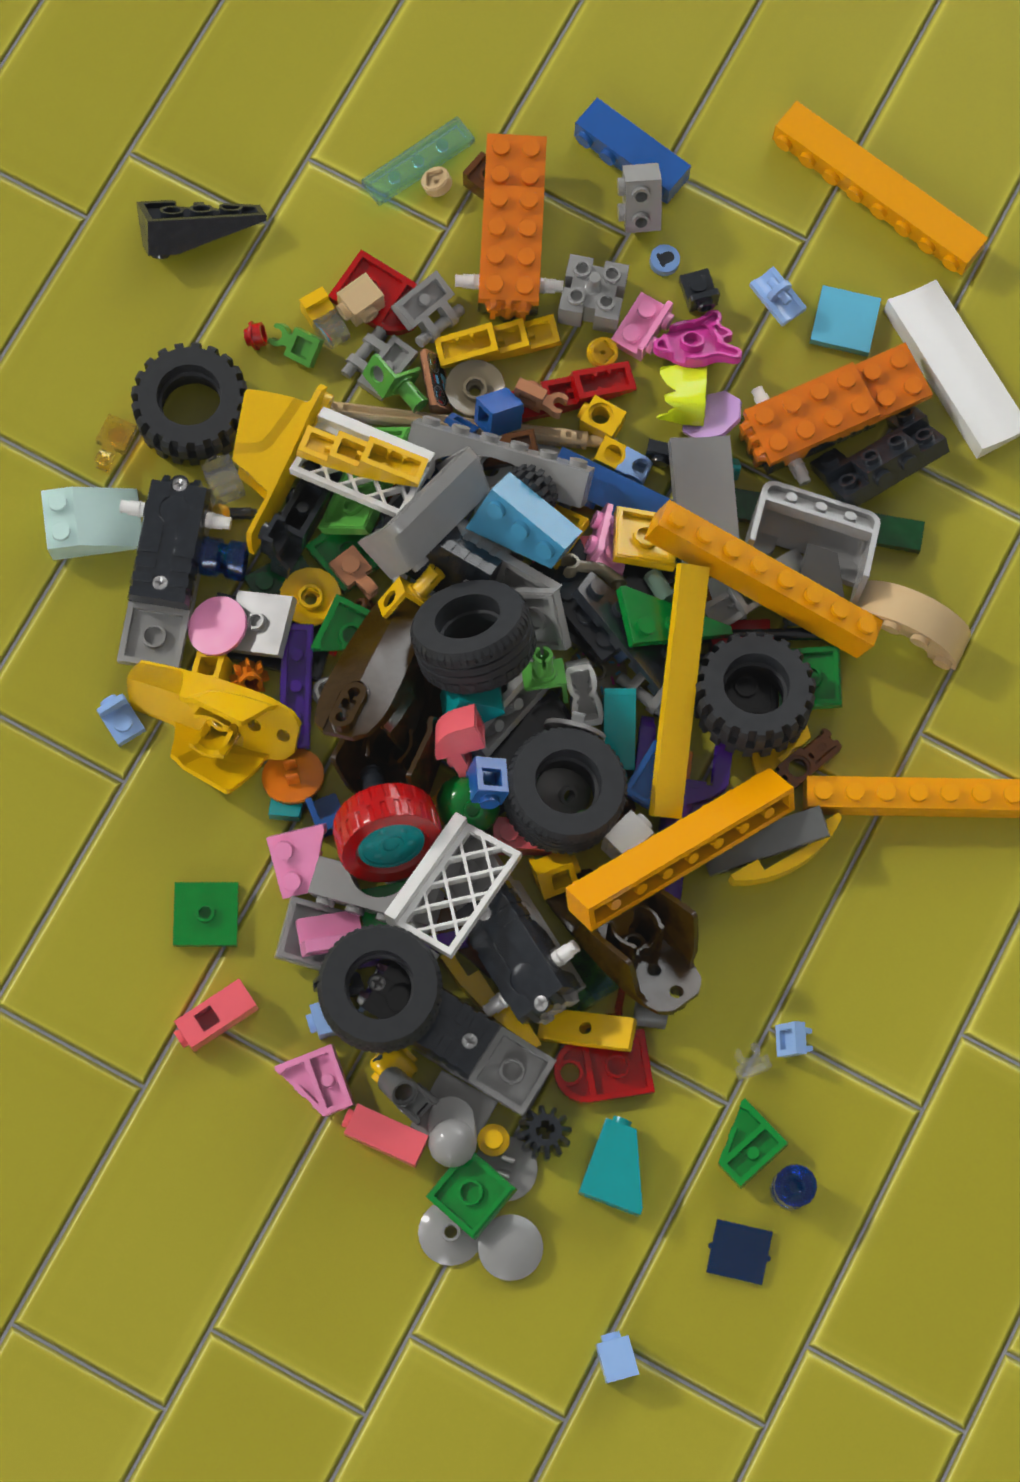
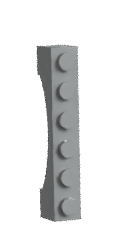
(571, 476)

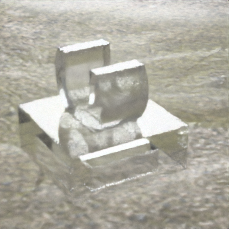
(751, 1066)

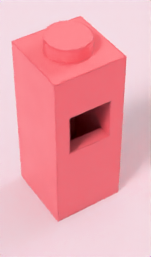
(215, 1016)
(384, 1134)

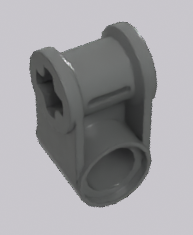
(405, 1093)

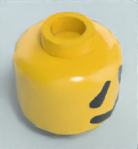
(402, 1059)

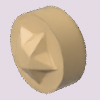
(436, 181)

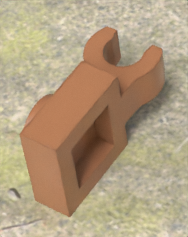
(536, 398)
(353, 570)

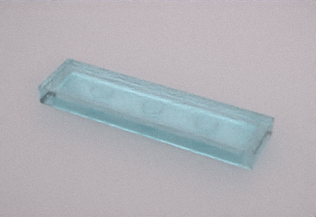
(417, 159)

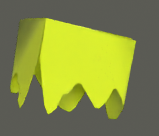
(689, 394)

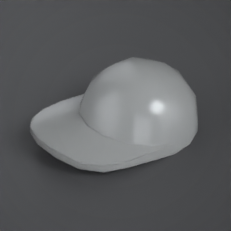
(452, 1132)

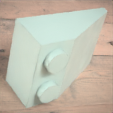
(88, 521)

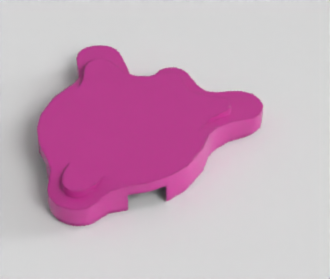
(698, 342)

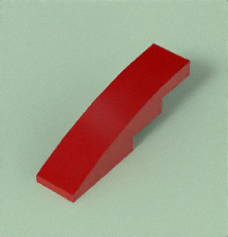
(581, 386)

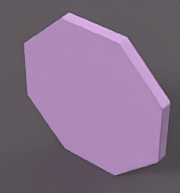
(721, 416)

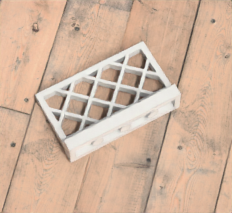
(332, 422)
(429, 871)

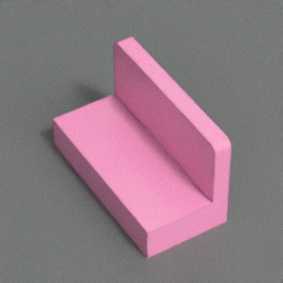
(320, 932)

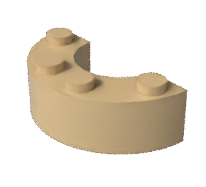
(918, 618)

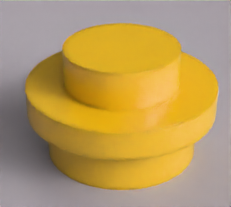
(493, 1140)

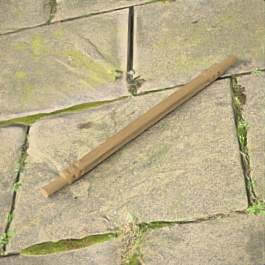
(404, 418)

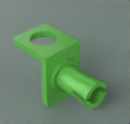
(396, 384)
(545, 673)

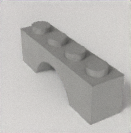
(334, 884)

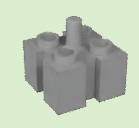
(593, 293)

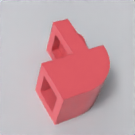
(458, 735)

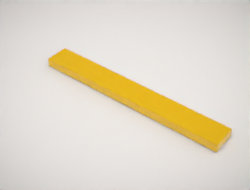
(679, 691)

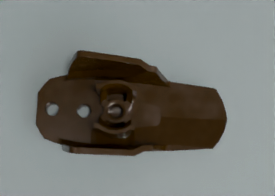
(375, 681)
(413, 767)
(646, 939)

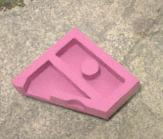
(295, 857)
(319, 1080)

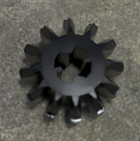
(556, 1138)

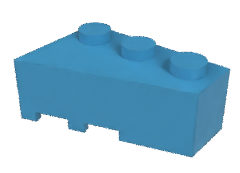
(524, 522)

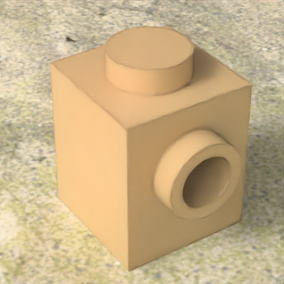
(360, 300)

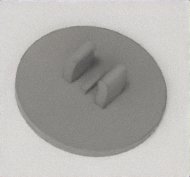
(577, 721)
(515, 1167)

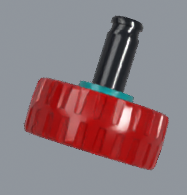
(385, 828)

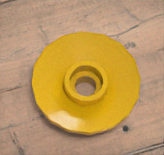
(311, 583)

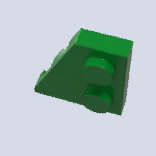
(749, 1145)

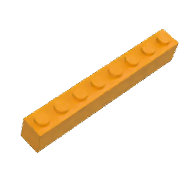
(879, 188)
(764, 579)
(913, 796)
(679, 849)

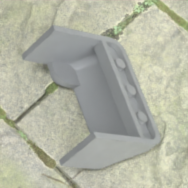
(429, 515)
(800, 517)

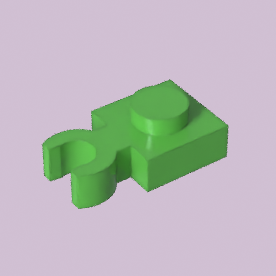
(300, 344)

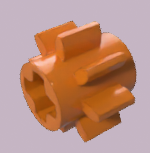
(250, 675)

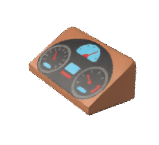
(434, 382)

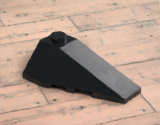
(176, 229)

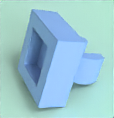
(792, 1039)

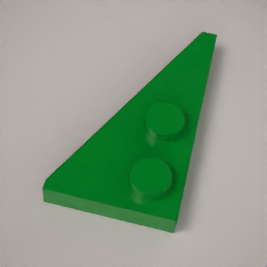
(648, 619)
(339, 625)

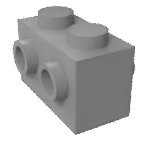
(640, 197)

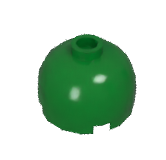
(455, 797)

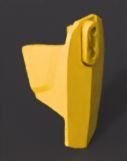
(267, 446)
(219, 725)

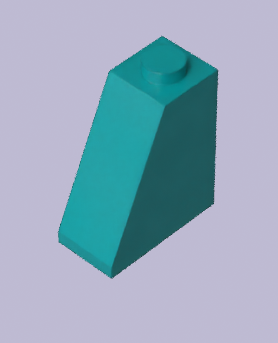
(620, 724)
(615, 1168)

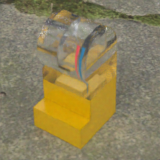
(324, 318)

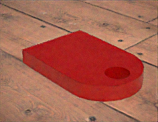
(389, 281)
(606, 1072)

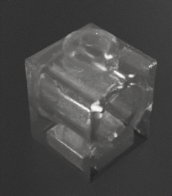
(223, 479)

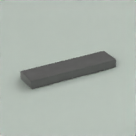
(774, 839)

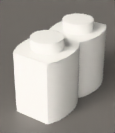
(582, 688)

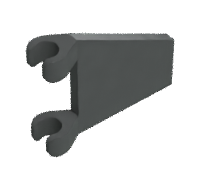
(823, 568)

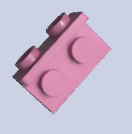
(642, 326)
(600, 544)

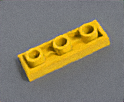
(606, 1030)

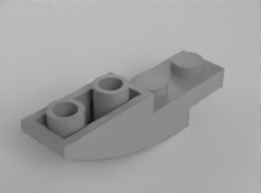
(732, 605)

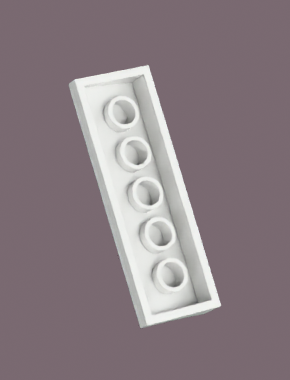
(955, 367)

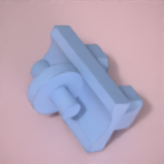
(778, 296)

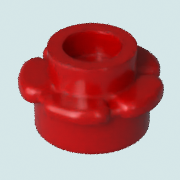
(256, 335)

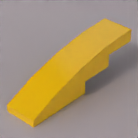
(498, 341)
(361, 458)
(480, 993)

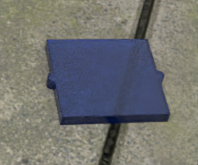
(739, 1252)

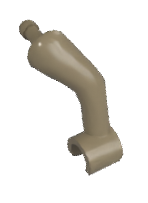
(574, 564)

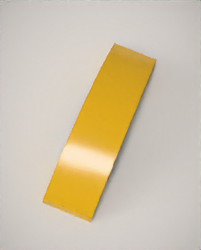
(755, 874)

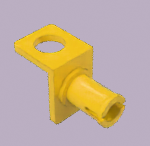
(416, 592)

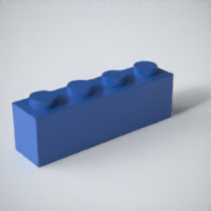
(624, 143)
(616, 489)

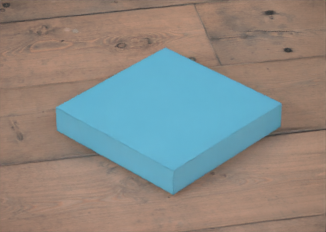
(845, 320)

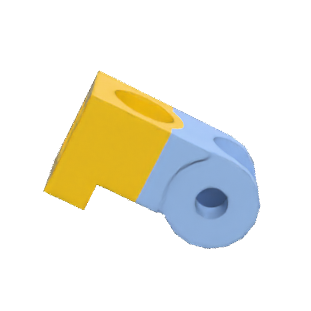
(623, 460)

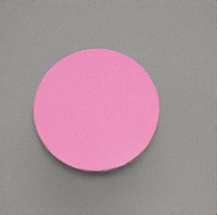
(217, 626)

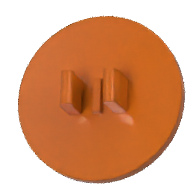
(294, 778)

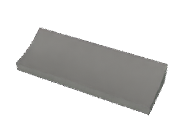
(705, 485)

